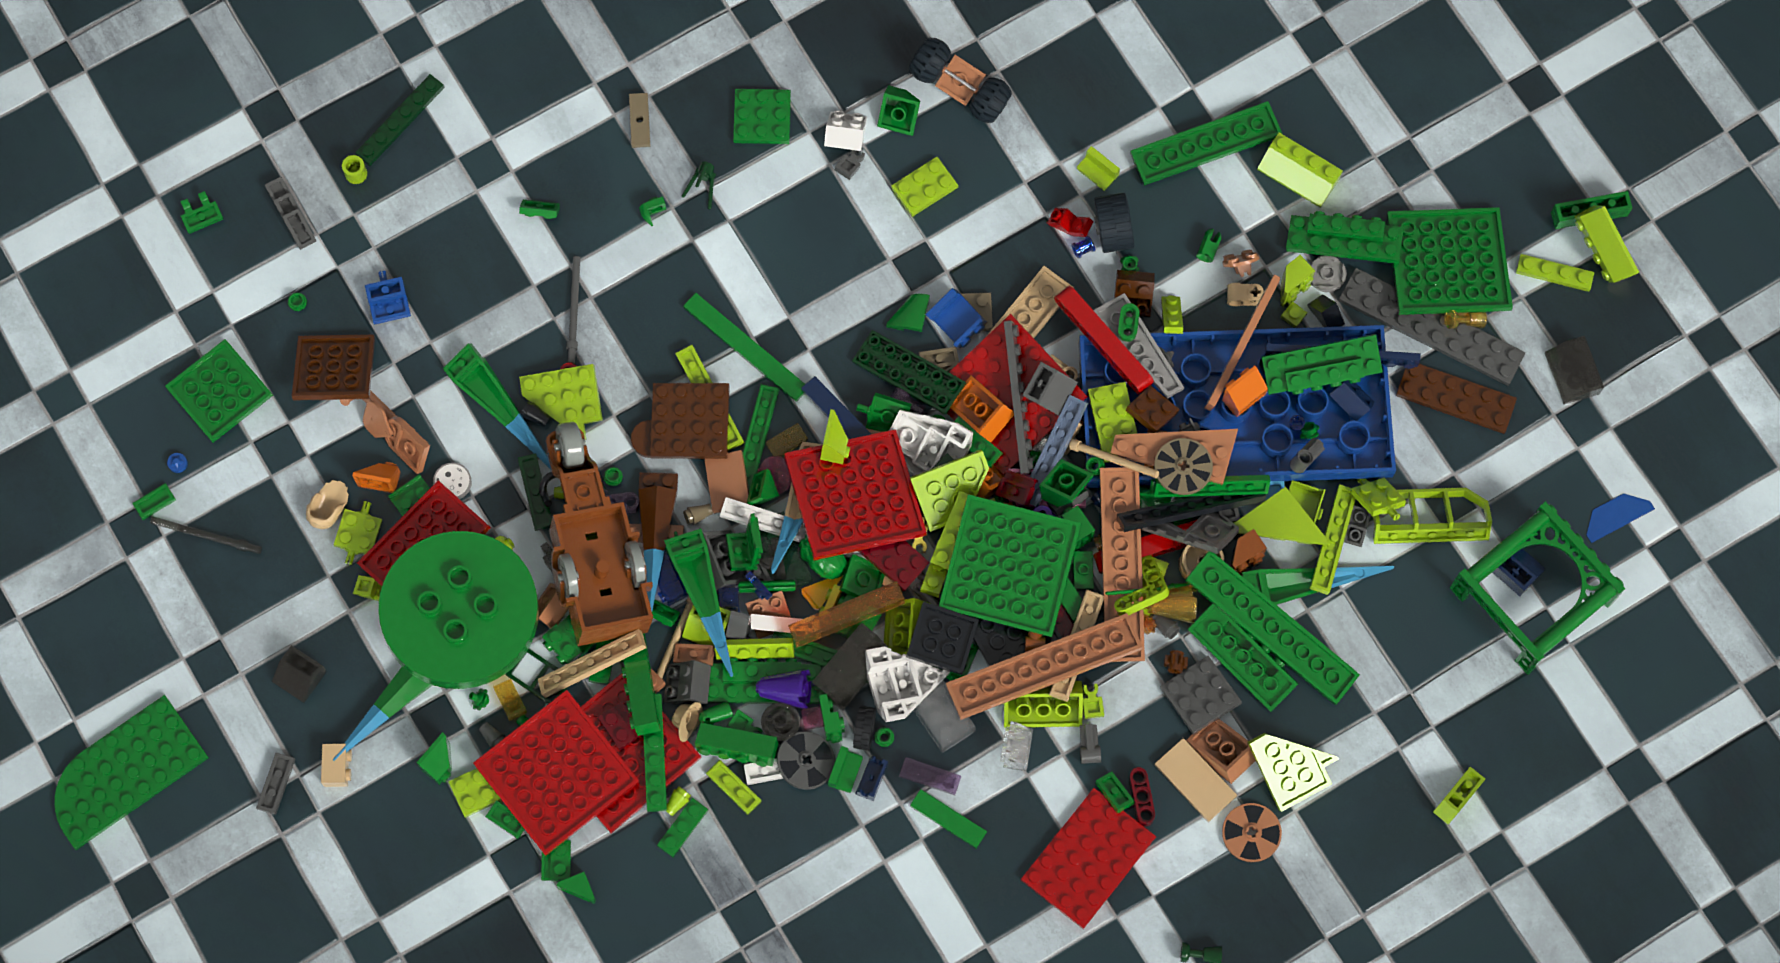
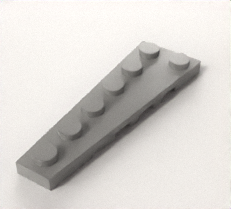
(1142, 347)

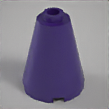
(787, 688)

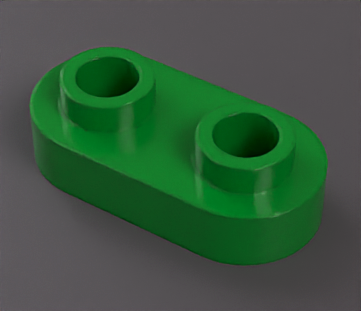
(1128, 323)

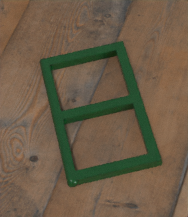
(531, 688)

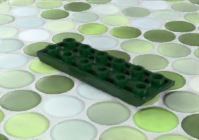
(909, 372)

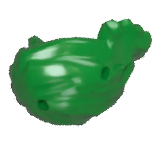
(829, 567)

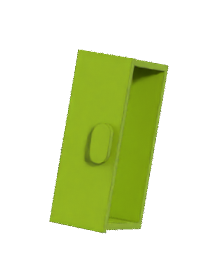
(1309, 498)

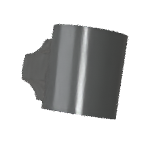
(1306, 455)
(1089, 749)

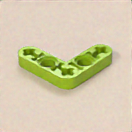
(1149, 591)

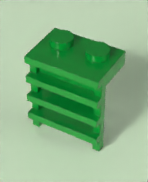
(745, 548)

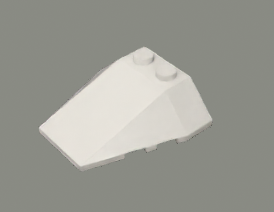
(929, 439)

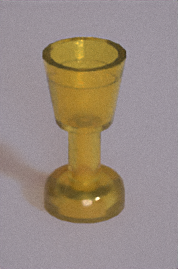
(1473, 319)

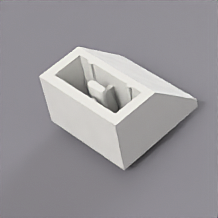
(845, 130)

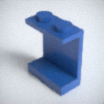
(956, 318)

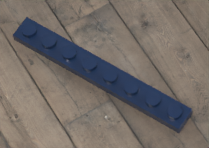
(1387, 358)

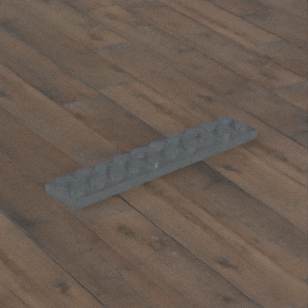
(1462, 344)

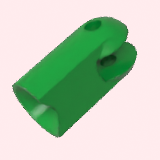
(1207, 247)
(716, 713)

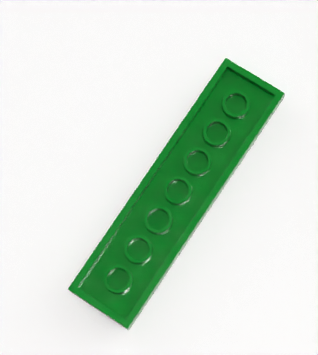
(1205, 143)

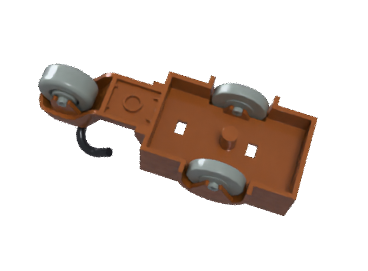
(585, 565)

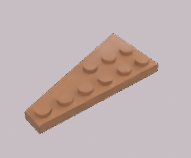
(1145, 446)

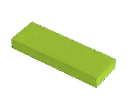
(733, 787)

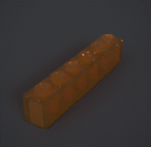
(846, 614)

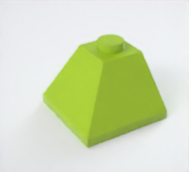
(835, 441)

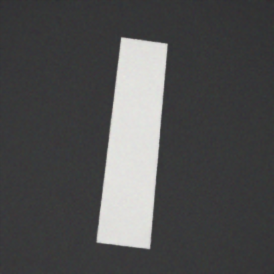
(771, 623)

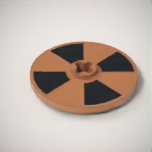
(1264, 841)

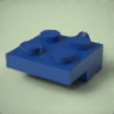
(387, 299)

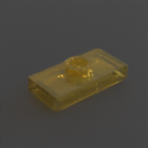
(786, 440)
(510, 699)

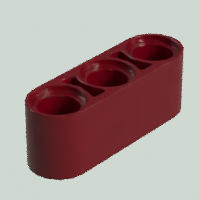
(1142, 787)

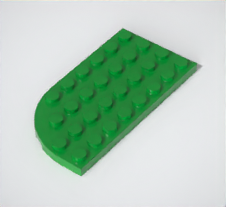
(124, 771)

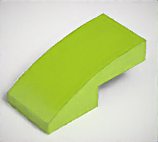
(367, 588)

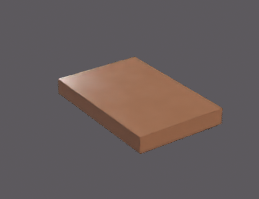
(727, 479)

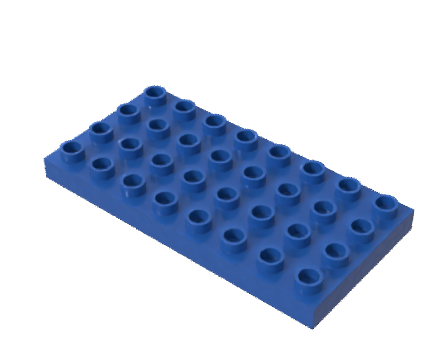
(1264, 435)

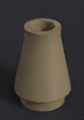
(697, 513)

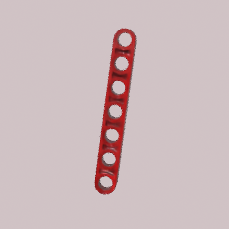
(1103, 339)
(1152, 545)

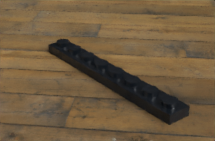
(1183, 509)

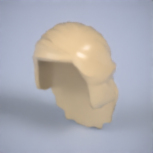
(327, 505)

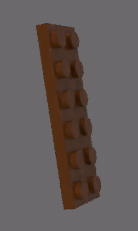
(1457, 397)

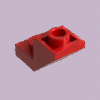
(1068, 223)

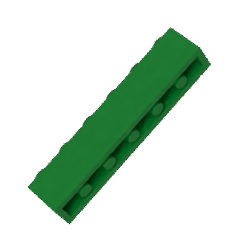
(641, 692)

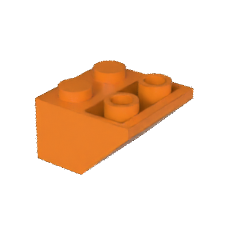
(1244, 391)

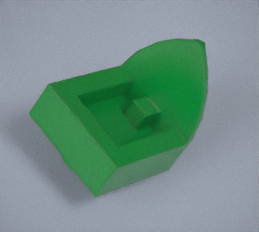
(652, 207)

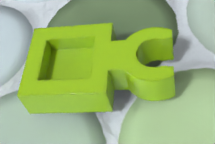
(1092, 705)

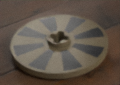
(1194, 456)

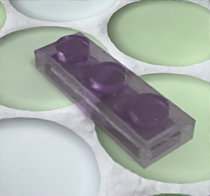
(930, 776)

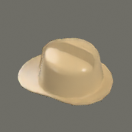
(687, 719)

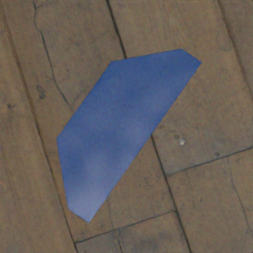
(1616, 514)

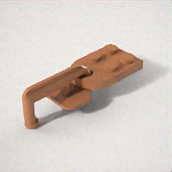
(397, 432)

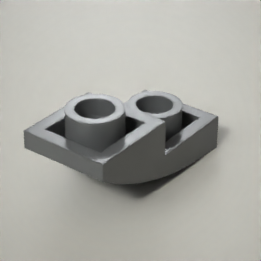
(1357, 526)

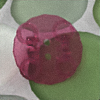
(775, 465)

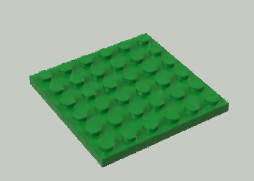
(1451, 261)
(1010, 565)

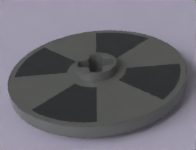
(806, 775)

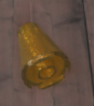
(1178, 605)

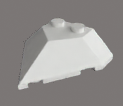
(899, 682)

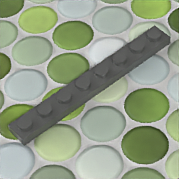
(1019, 405)

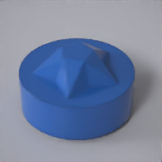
(177, 462)

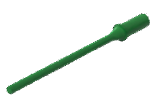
(1172, 585)

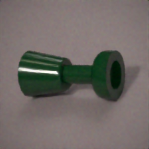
(1209, 954)

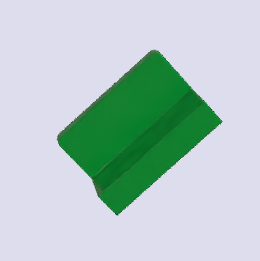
(845, 770)

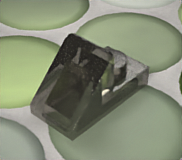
(767, 562)

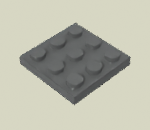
(1200, 695)

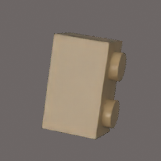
(335, 772)

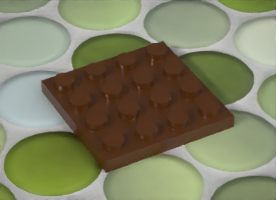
(333, 367)
(690, 421)

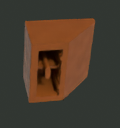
(1247, 552)

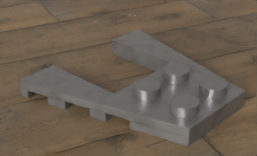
(1208, 533)

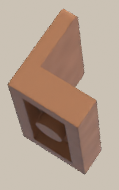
(550, 607)

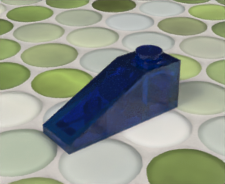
(669, 583)

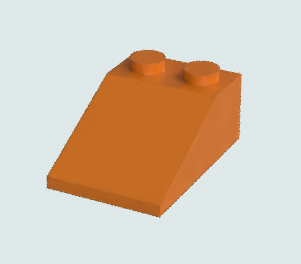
(981, 409)

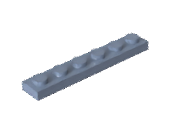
(1057, 443)

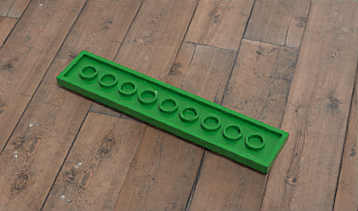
(1272, 627)

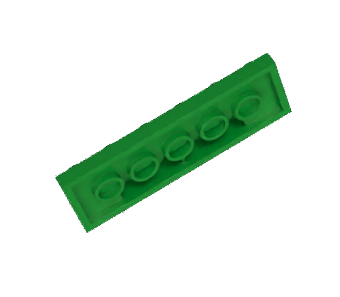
(1345, 237)
(1322, 365)
(1244, 657)
(742, 686)

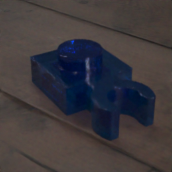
(761, 591)

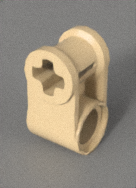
(1242, 294)

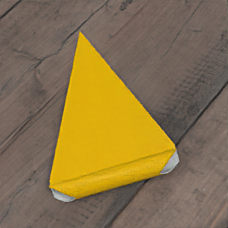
(816, 593)

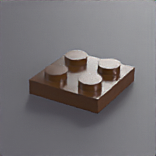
(1152, 409)

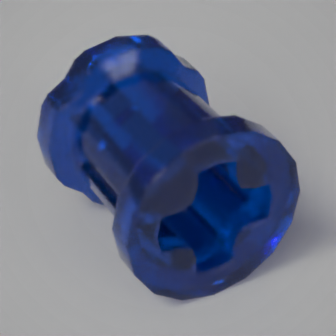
(1083, 247)

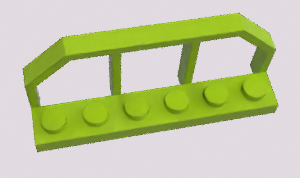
(1436, 531)

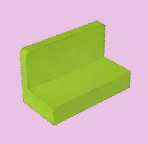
(1098, 168)

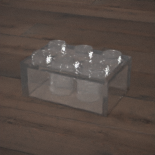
(942, 719)

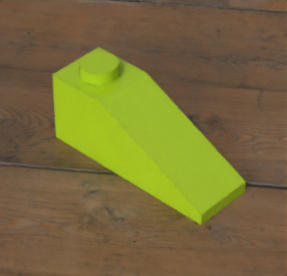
(1459, 795)

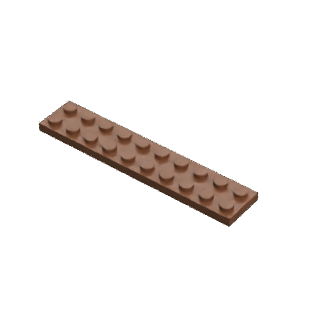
(1121, 549)
(1043, 666)

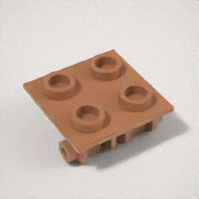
(773, 607)

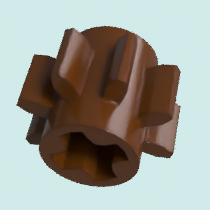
(1176, 661)

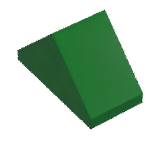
(762, 488)
(577, 886)

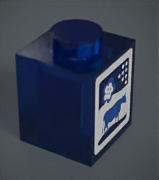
(729, 599)

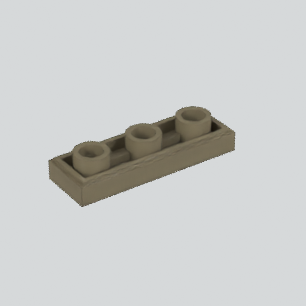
(639, 111)

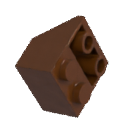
(1137, 288)

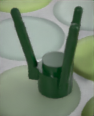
(703, 173)

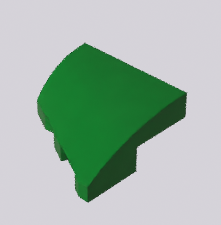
(911, 313)

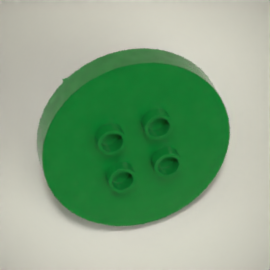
(458, 609)

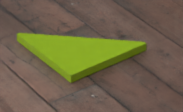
(1282, 520)

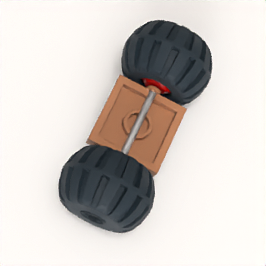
(960, 80)

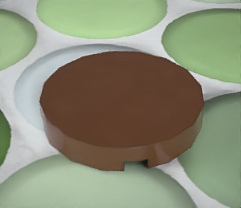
(642, 438)

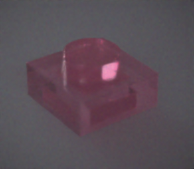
(812, 718)

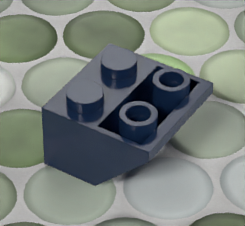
(1519, 571)

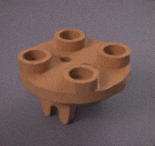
(1241, 262)

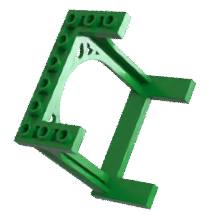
(1605, 593)

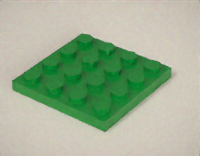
(219, 390)

